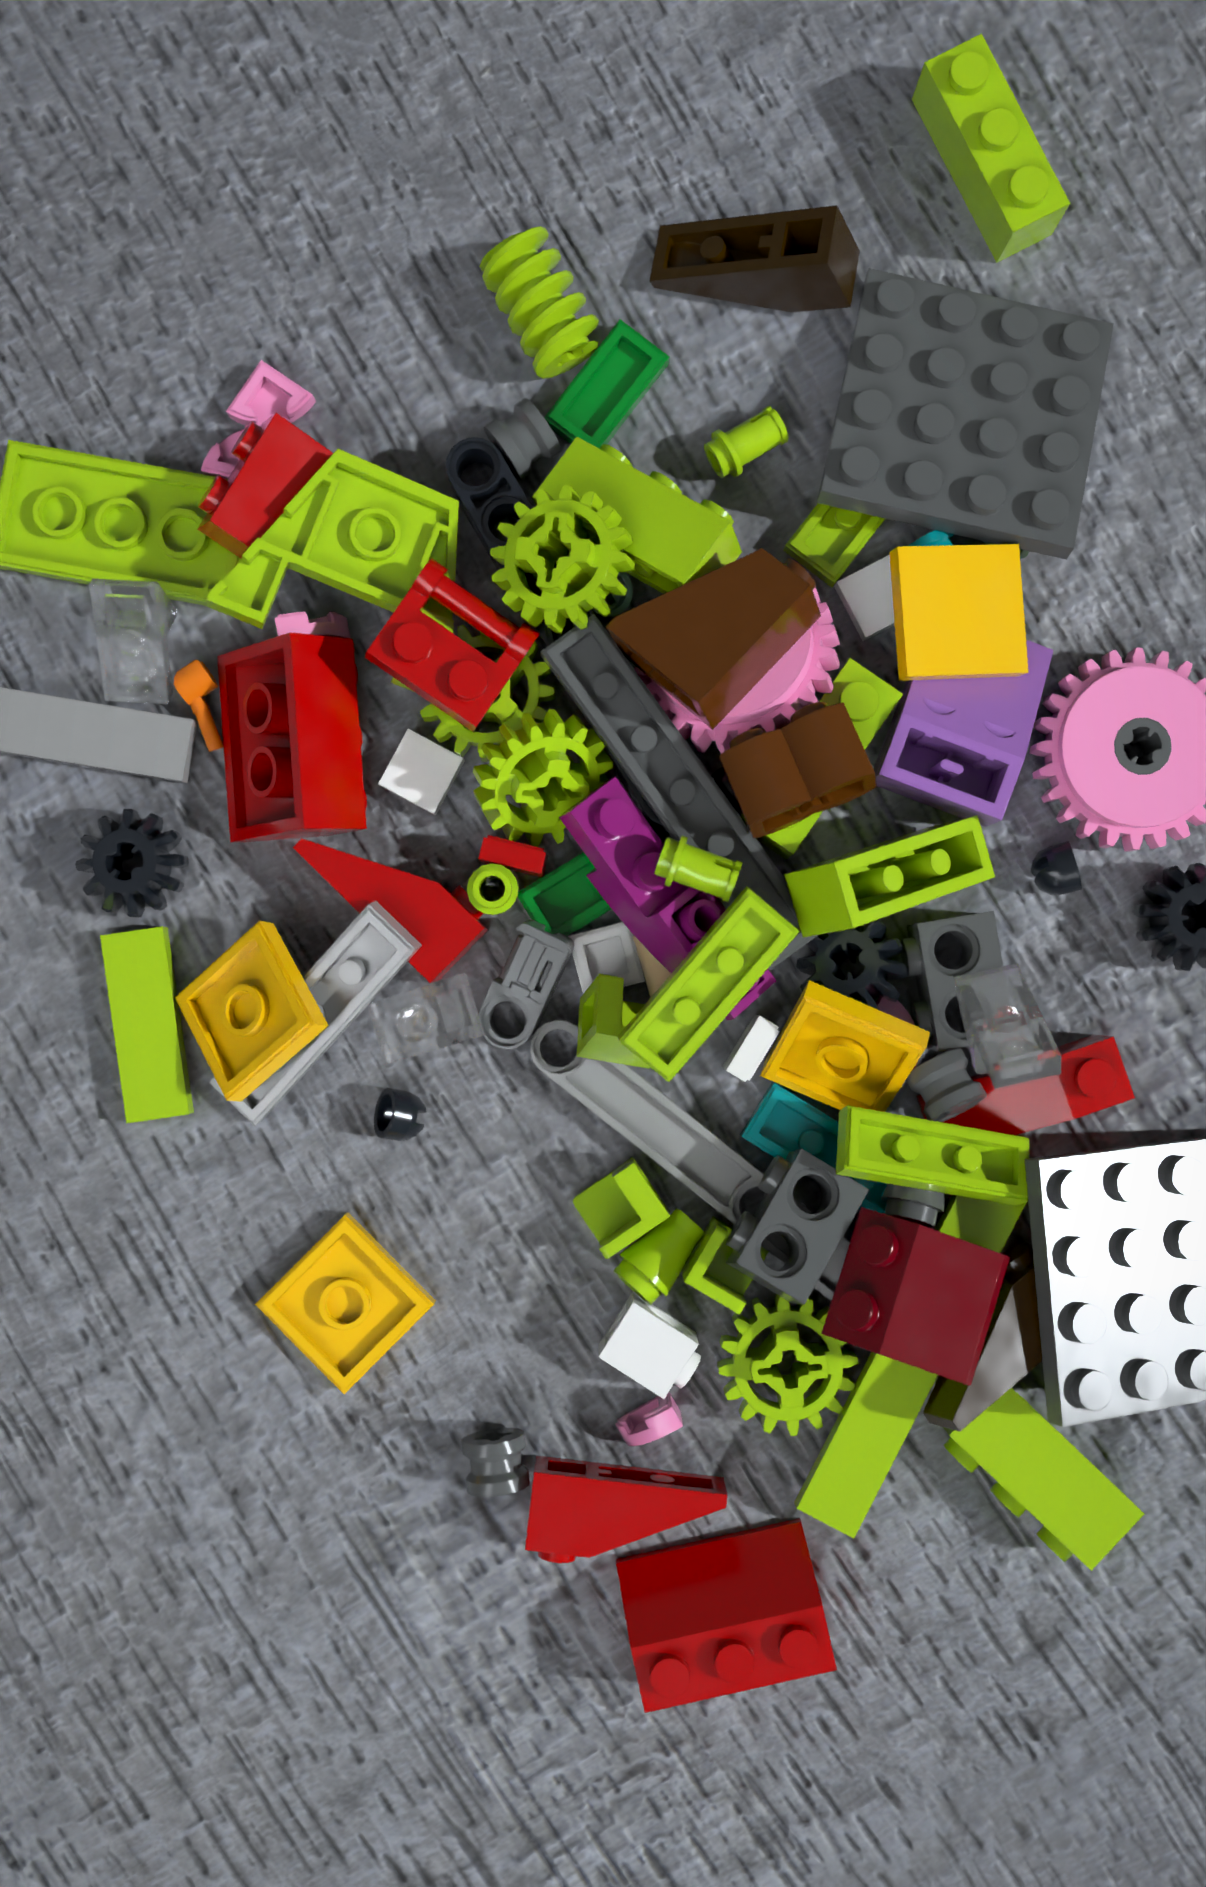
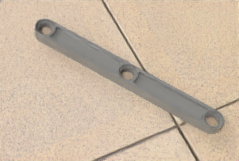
(670, 1139)

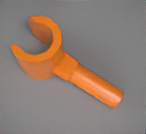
(193, 684)

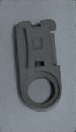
(526, 980)

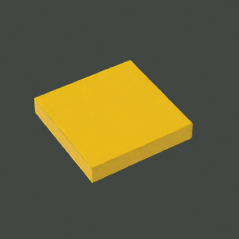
(958, 611)
(250, 1011)
(843, 1051)
(345, 1303)

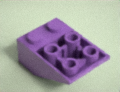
(963, 740)

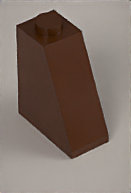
(719, 631)

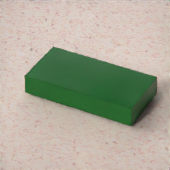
(607, 387)
(564, 898)

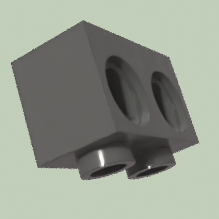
(936, 983)
(809, 1236)

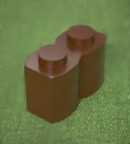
(797, 768)

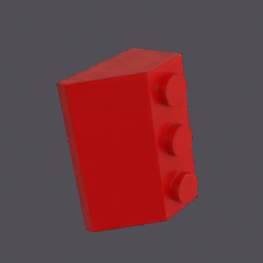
(292, 738)
(724, 1615)

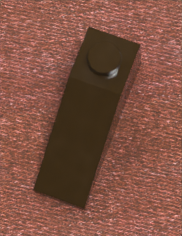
(761, 260)
(1008, 1350)

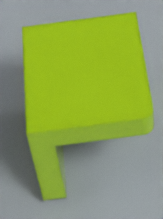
(602, 1019)
(620, 1207)
(711, 1274)

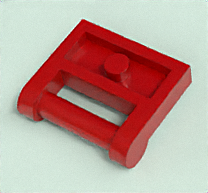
(439, 662)

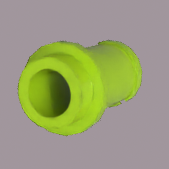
(745, 442)
(697, 868)
(481, 878)

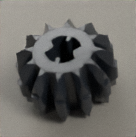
(120, 844)
(1165, 916)
(874, 955)

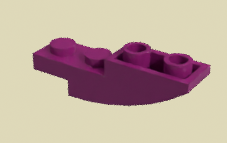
(625, 859)

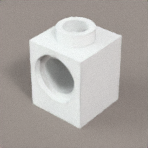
(650, 1347)

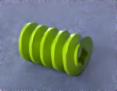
(537, 304)

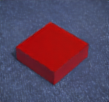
(514, 855)

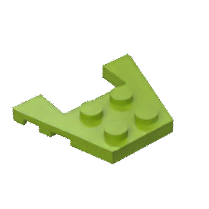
(350, 531)

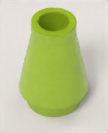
(659, 1256)

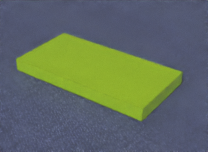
(107, 520)

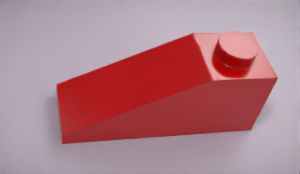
(432, 914)
(1088, 1082)
(602, 1506)

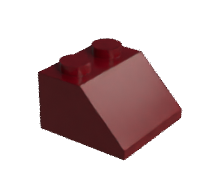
(916, 1295)

